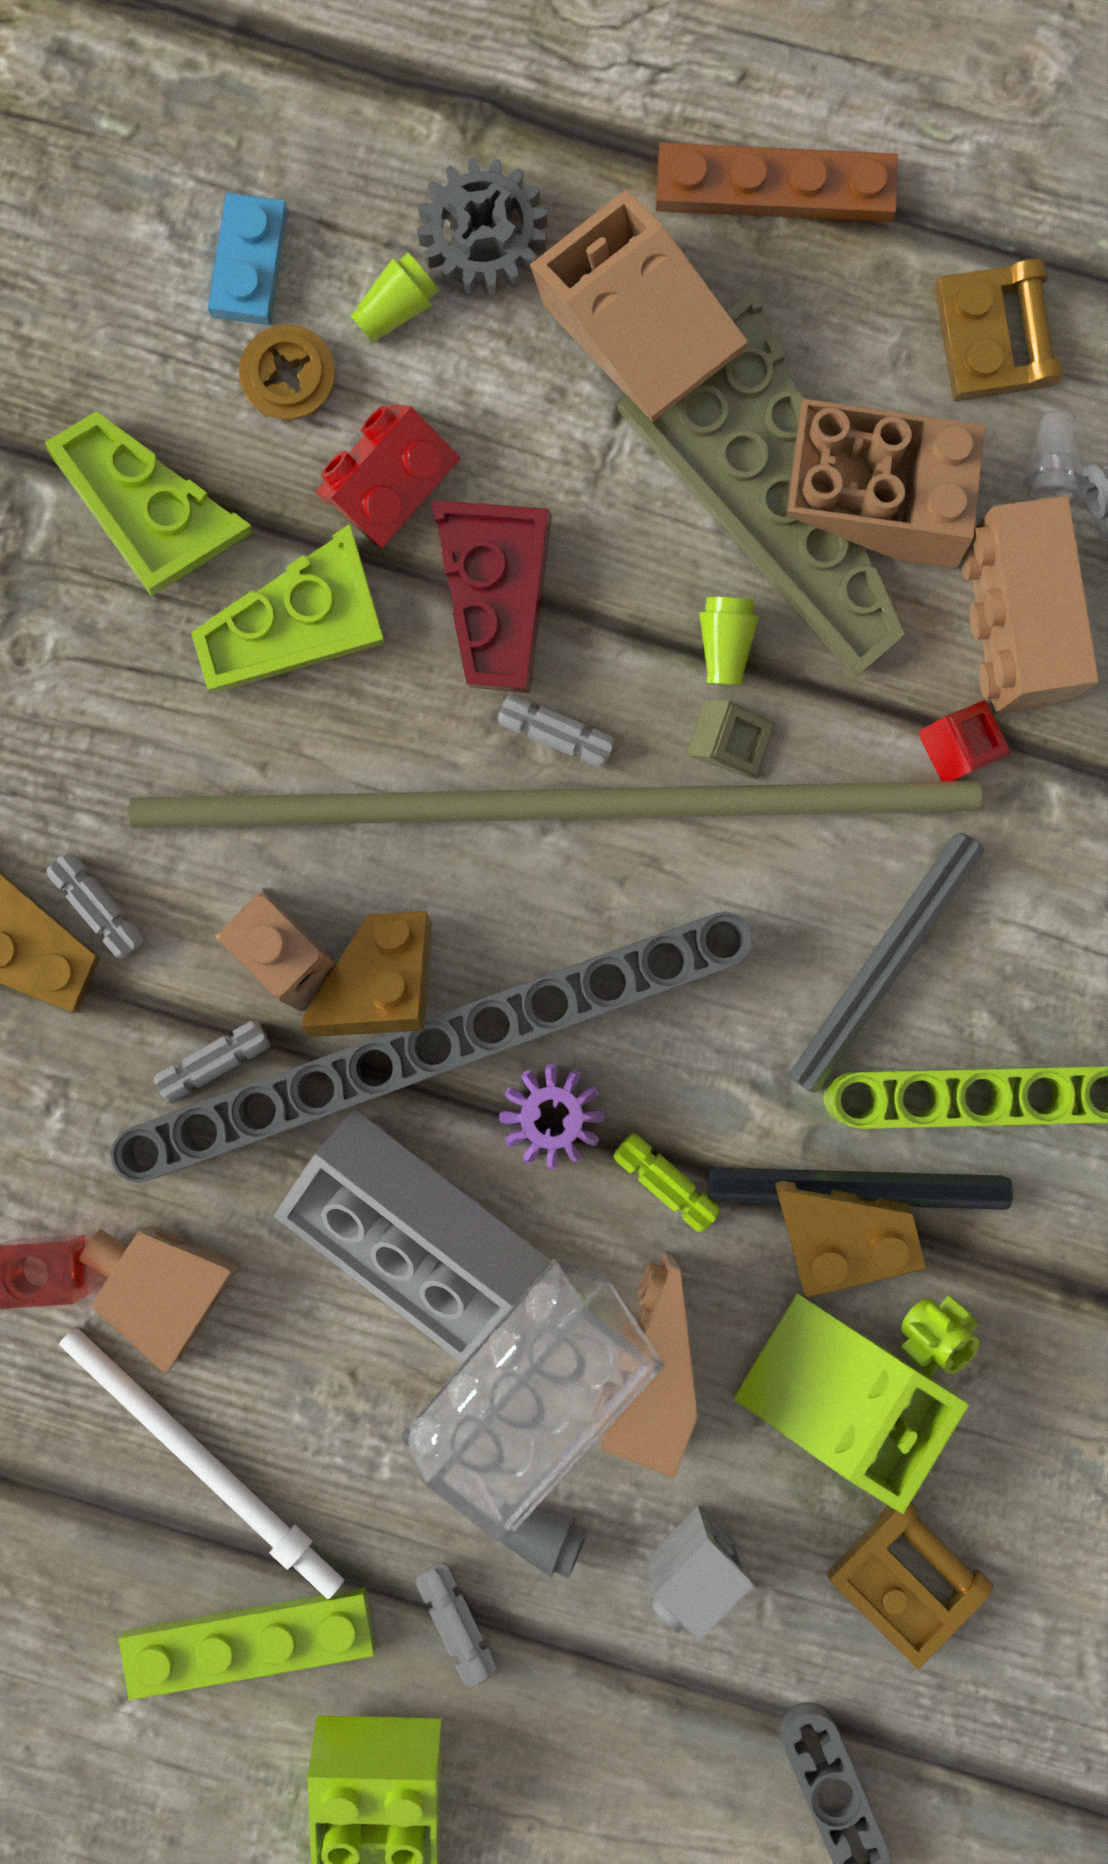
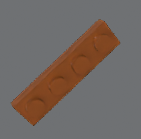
(776, 182)

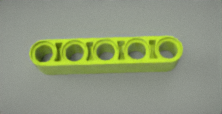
(947, 1104)

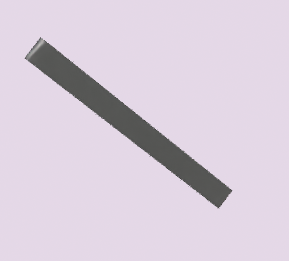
(287, 1091)

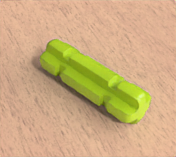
(666, 1183)

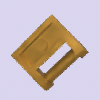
(978, 332)
(895, 1597)

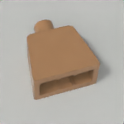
(277, 950)
(157, 1289)

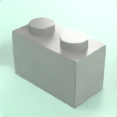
(697, 1575)

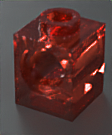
(65, 1277)

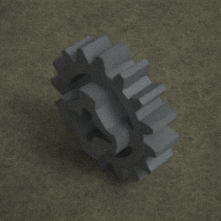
(477, 201)

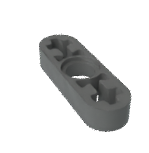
(832, 1769)

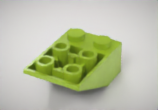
(851, 1402)
(375, 1790)

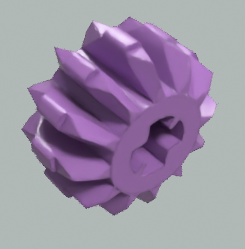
(571, 1121)

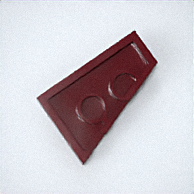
(496, 587)

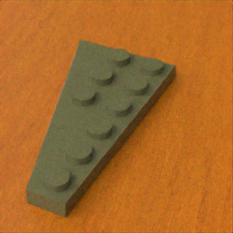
(735, 456)

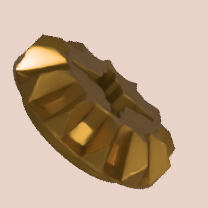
(296, 347)

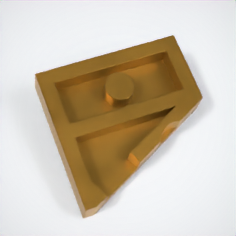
(377, 980)
(848, 1239)

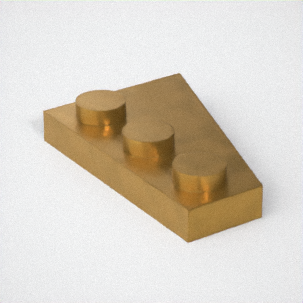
(40, 952)

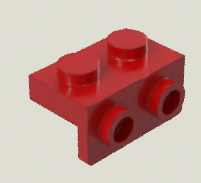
(387, 472)

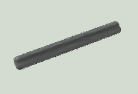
(886, 962)

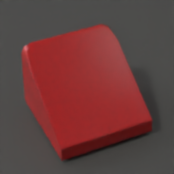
(964, 741)

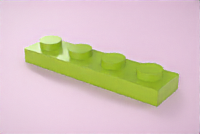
(247, 1643)

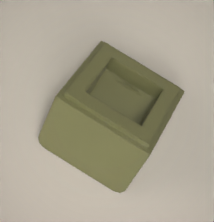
(730, 737)

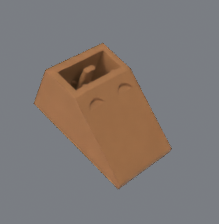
(637, 305)
(888, 480)
(662, 1417)

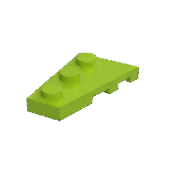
(144, 507)
(293, 622)

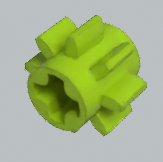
(940, 1335)

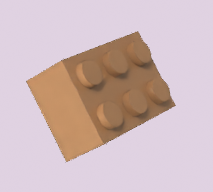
(1029, 606)

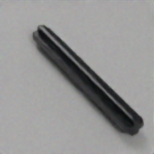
(916, 1189)

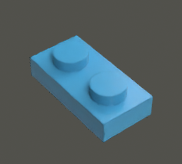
(248, 259)

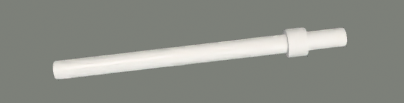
(289, 1545)

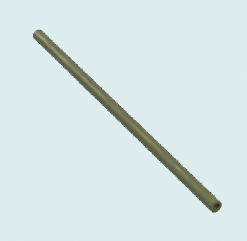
(555, 804)

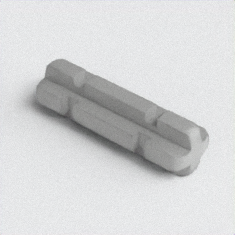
(556, 730)
(95, 905)
(212, 1061)
(456, 1624)

